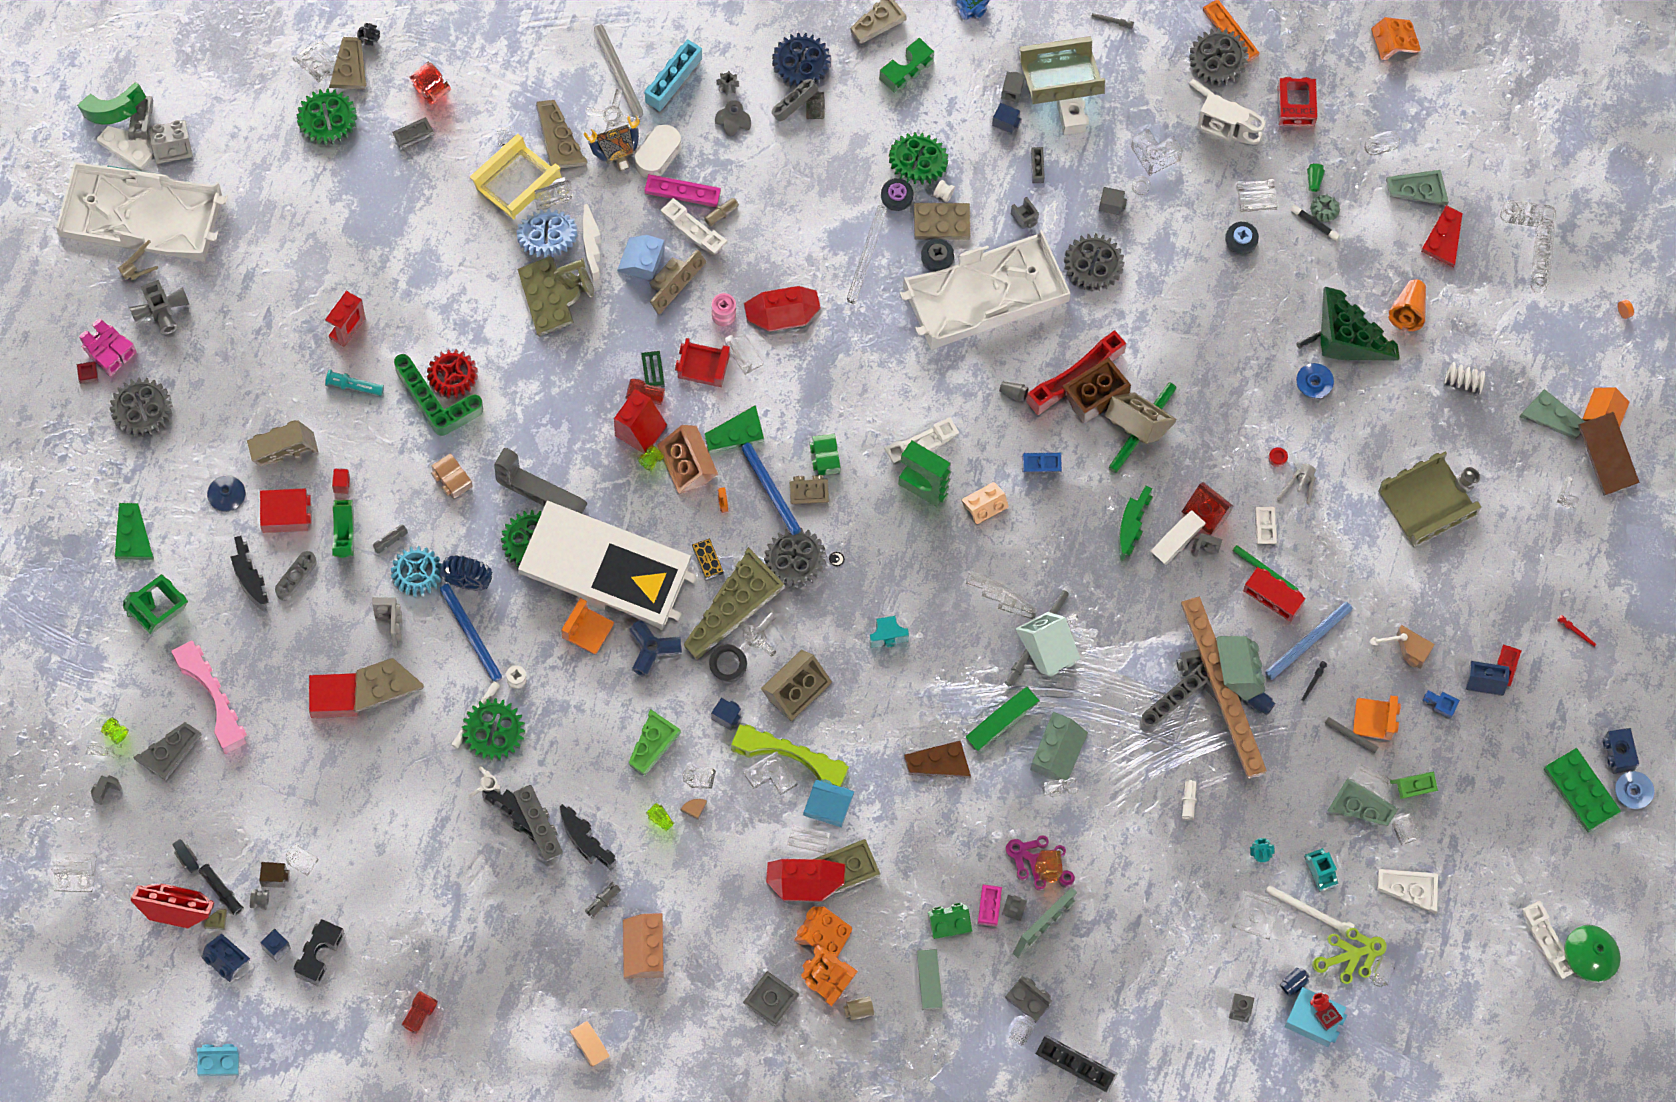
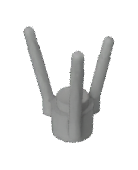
(1305, 475)

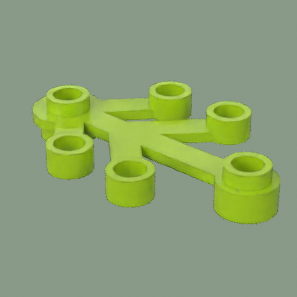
(1353, 954)

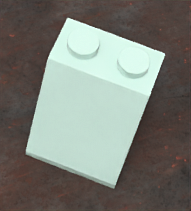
(1049, 643)

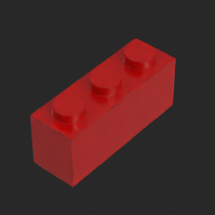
(1274, 594)

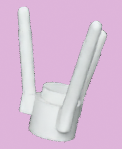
(487, 783)

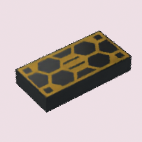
(707, 559)

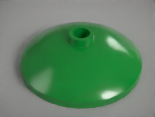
(1585, 958)

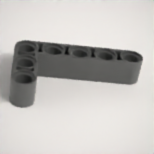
(532, 487)
(1172, 705)

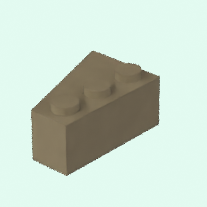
(281, 442)

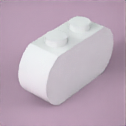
(657, 151)

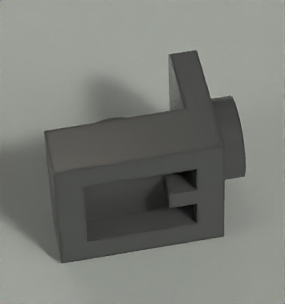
(1209, 543)
(1188, 658)

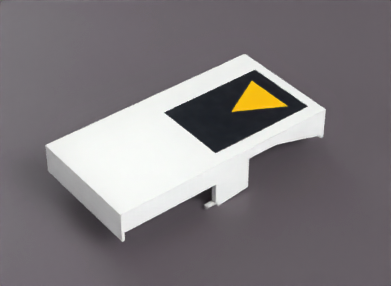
(606, 565)

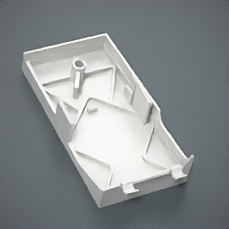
(138, 206)
(986, 290)

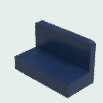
(1487, 678)

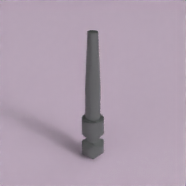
(1122, 22)

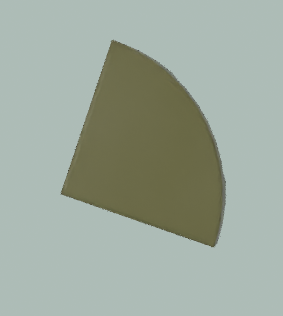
(217, 920)

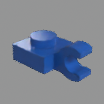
(1444, 704)

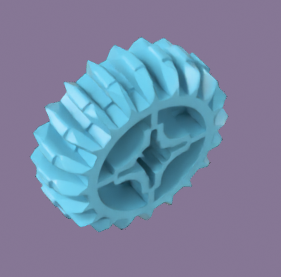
(408, 584)

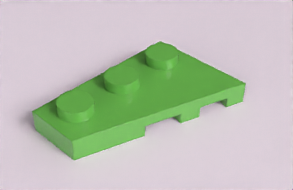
(654, 741)

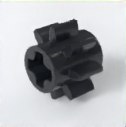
(368, 34)

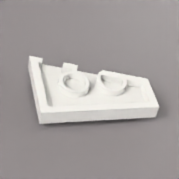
(135, 152)
(1411, 887)

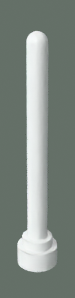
(1342, 927)

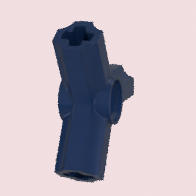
(647, 657)

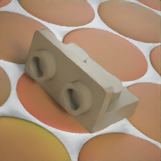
(809, 490)

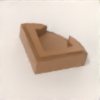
(694, 807)

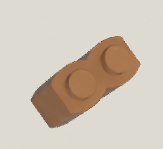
(452, 476)

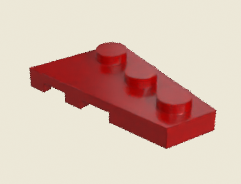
(1444, 237)

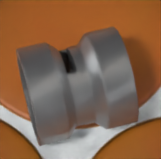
(1467, 479)

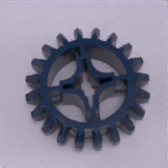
(466, 573)

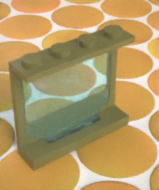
(1061, 70)

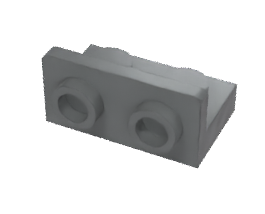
(1029, 998)

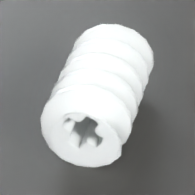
(1465, 377)

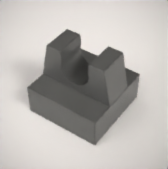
(1014, 907)

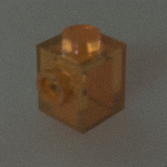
(1049, 865)

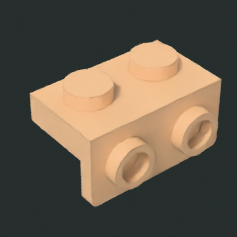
(985, 502)

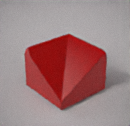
(341, 481)

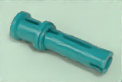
(377, 389)

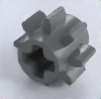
(724, 85)

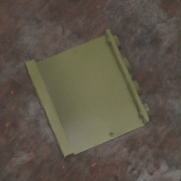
(1427, 499)

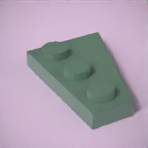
(1361, 803)

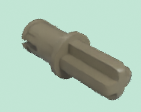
(721, 212)

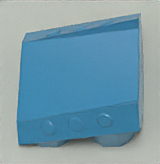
(828, 803)

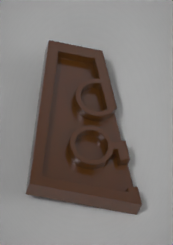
(940, 760)

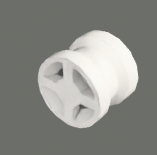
(944, 191)
(519, 679)

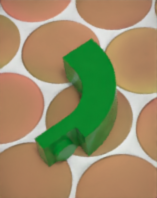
(112, 110)
(343, 528)

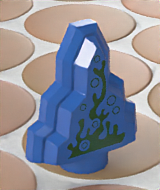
(972, 8)

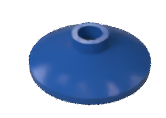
(1318, 374)

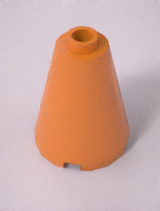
(1410, 307)

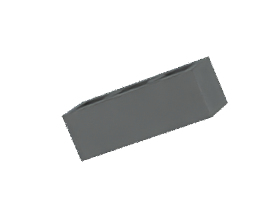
(1037, 164)

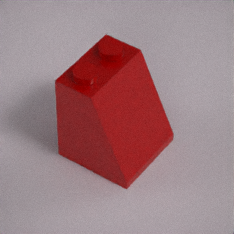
(639, 422)

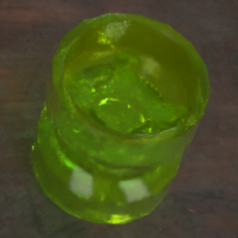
(650, 458)
(114, 730)

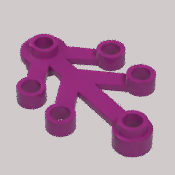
(1023, 853)

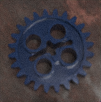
(785, 54)

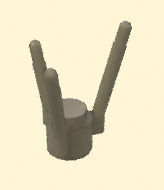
(128, 269)

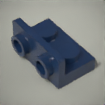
(224, 957)

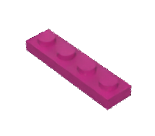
(682, 190)

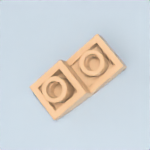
(589, 1043)

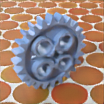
(533, 231)

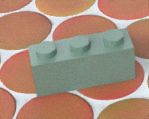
(1241, 665)
(1059, 748)

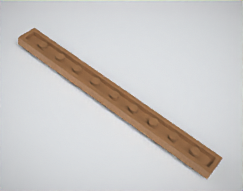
(1227, 699)

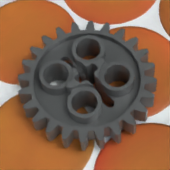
(1214, 42)
(1110, 267)
(157, 401)
(796, 557)

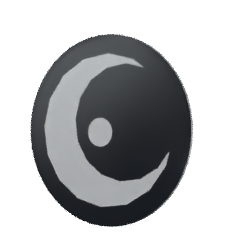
(836, 558)

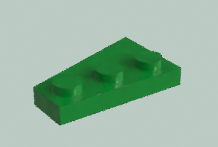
(736, 432)
(131, 534)

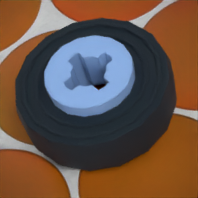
(1240, 244)

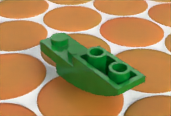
(1131, 526)

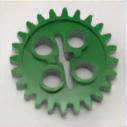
(344, 112)
(930, 164)
(517, 550)
(476, 724)

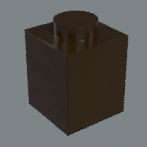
(274, 874)

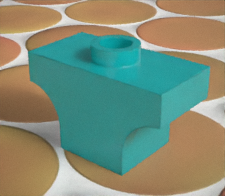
(888, 633)
(1322, 869)

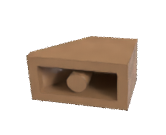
(1415, 648)

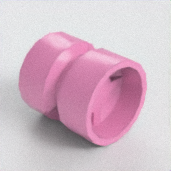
(723, 309)

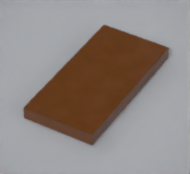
(1608, 453)

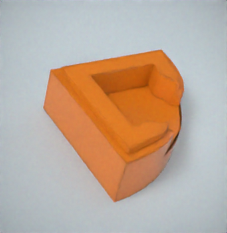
(722, 497)

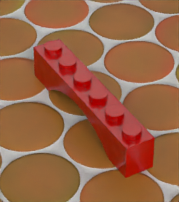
(1052, 391)

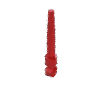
(1569, 625)

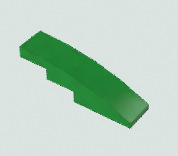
(1002, 718)

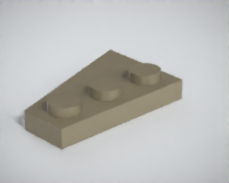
(349, 65)

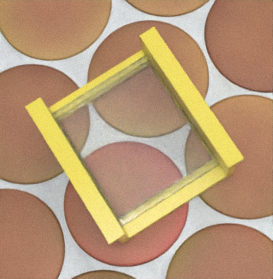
(513, 176)

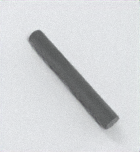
(1350, 734)

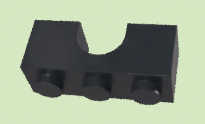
(324, 936)

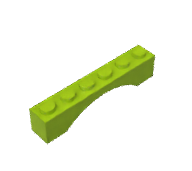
(753, 743)

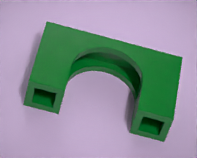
(925, 474)

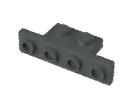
(538, 822)

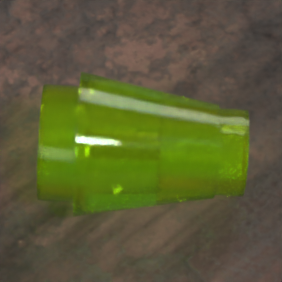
(660, 817)

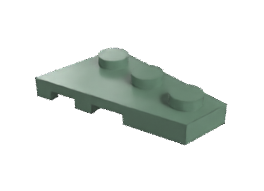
(1419, 186)
(1552, 413)

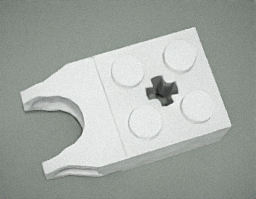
(1229, 120)

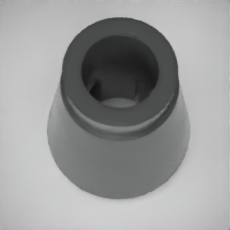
(1014, 390)

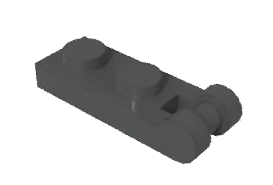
(141, 120)

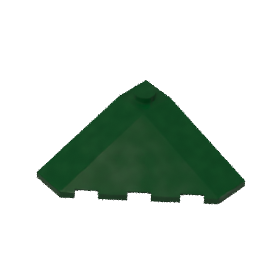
(1350, 335)

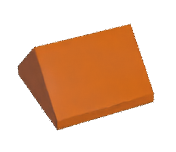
(1604, 402)

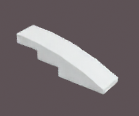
(591, 239)

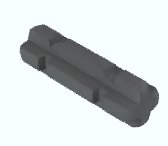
(390, 538)

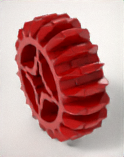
(456, 360)

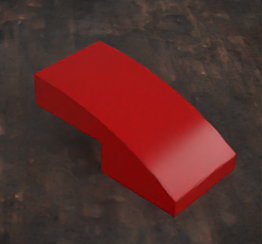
(1509, 657)

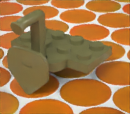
(552, 291)

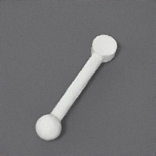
(1374, 641)

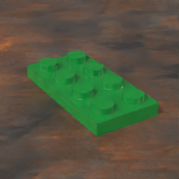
(1582, 790)

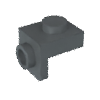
(101, 788)

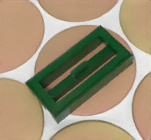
(653, 353)

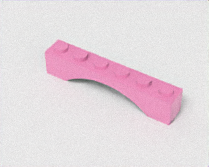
(191, 664)

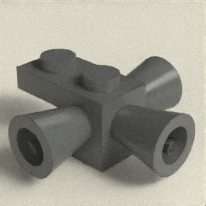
(159, 306)

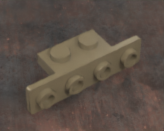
(674, 278)

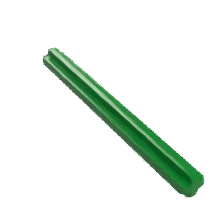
(1132, 441)

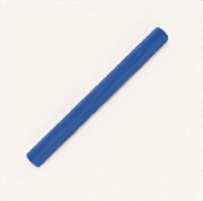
(771, 489)
(470, 632)

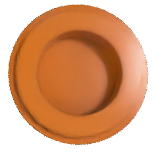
(1625, 309)

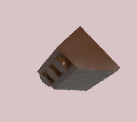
(1093, 390)

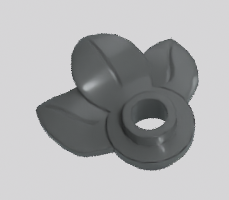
(733, 120)

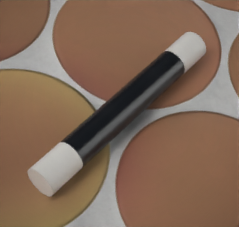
(1316, 223)

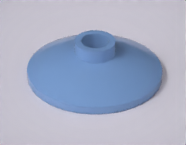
(1638, 782)

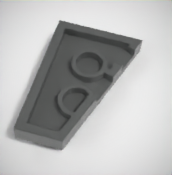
(168, 753)

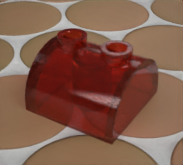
(1209, 507)

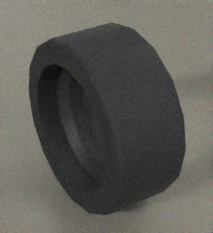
(742, 663)

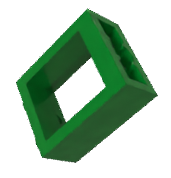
(144, 615)

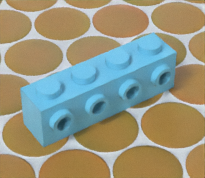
(673, 75)

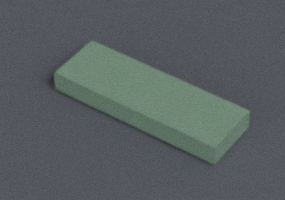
(929, 979)

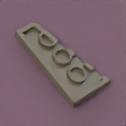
(558, 137)

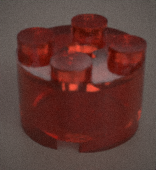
(429, 82)

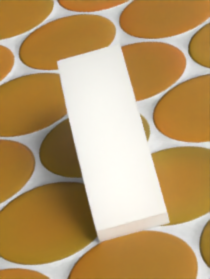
(1178, 537)

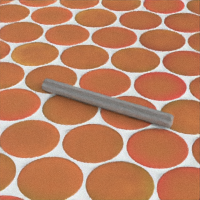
(618, 70)

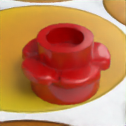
(1320, 1001)

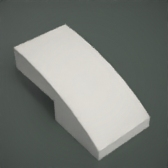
(1265, 525)

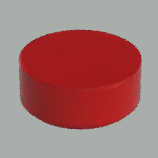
(1278, 457)

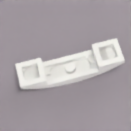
(691, 228)
(931, 439)
(1547, 939)

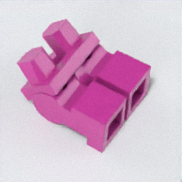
(107, 347)

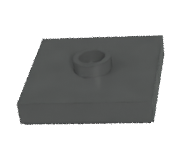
(771, 998)

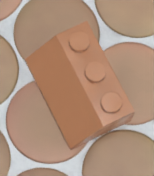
(687, 458)
(643, 946)

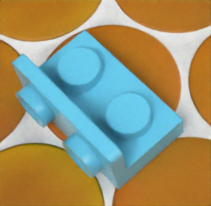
(218, 1060)

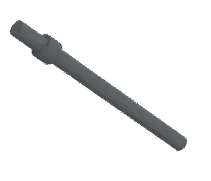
(1018, 667)

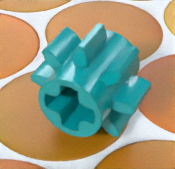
(1262, 850)

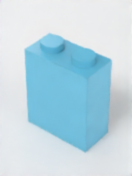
(1306, 1024)

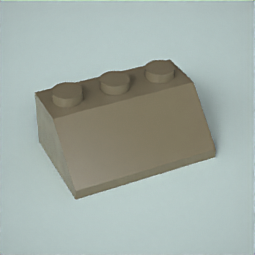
(1139, 417)
(796, 684)

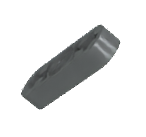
(788, 105)
(297, 583)

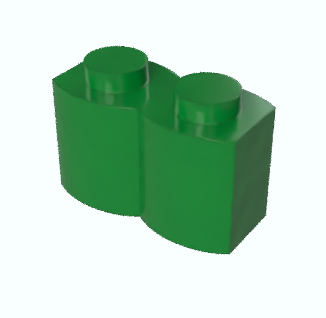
(826, 454)

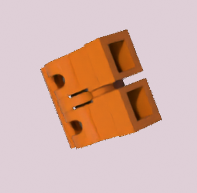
(823, 966)

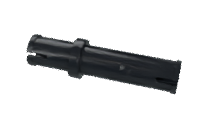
(226, 896)

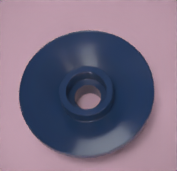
(226, 501)

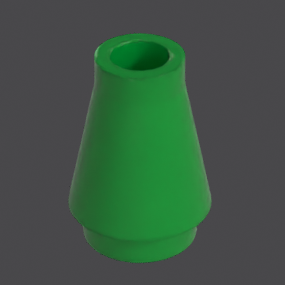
(1315, 176)

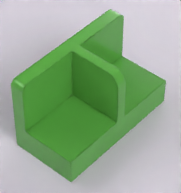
(1416, 784)

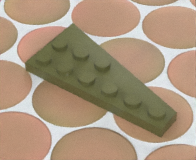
(738, 599)

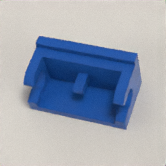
(1042, 462)

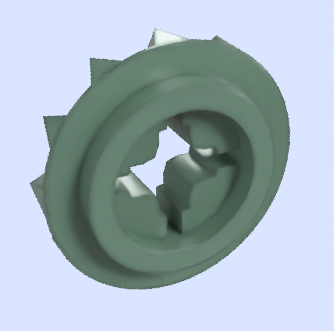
(1326, 215)

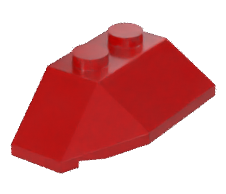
(782, 308)
(805, 878)
(172, 904)

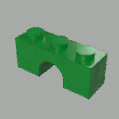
(897, 76)

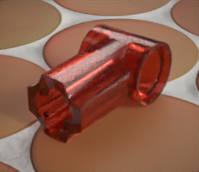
(652, 392)
(422, 1006)

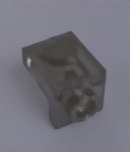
(816, 106)

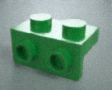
(950, 920)

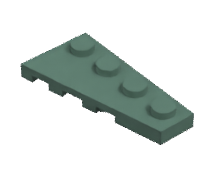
(1044, 922)

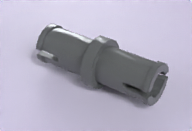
(602, 900)

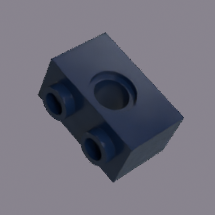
(1624, 740)

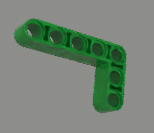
(429, 400)

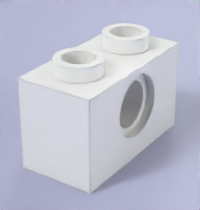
(1072, 123)

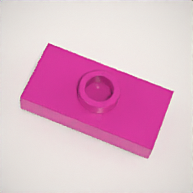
(989, 905)

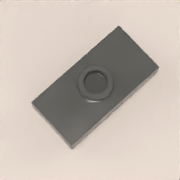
(413, 133)

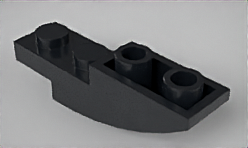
(247, 576)
(509, 806)
(579, 834)

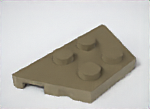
(383, 683)

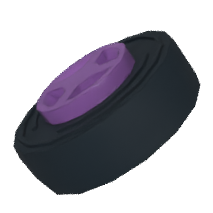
(894, 188)

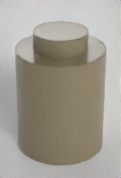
(858, 1008)

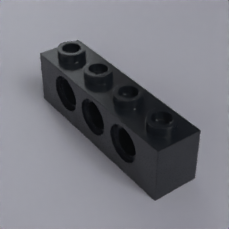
(1076, 1063)

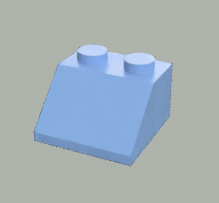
(642, 256)

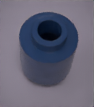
(1262, 703)
(1294, 981)

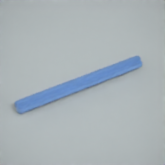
(1308, 640)

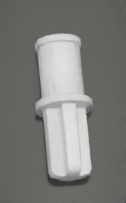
(1189, 800)

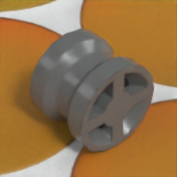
(259, 899)

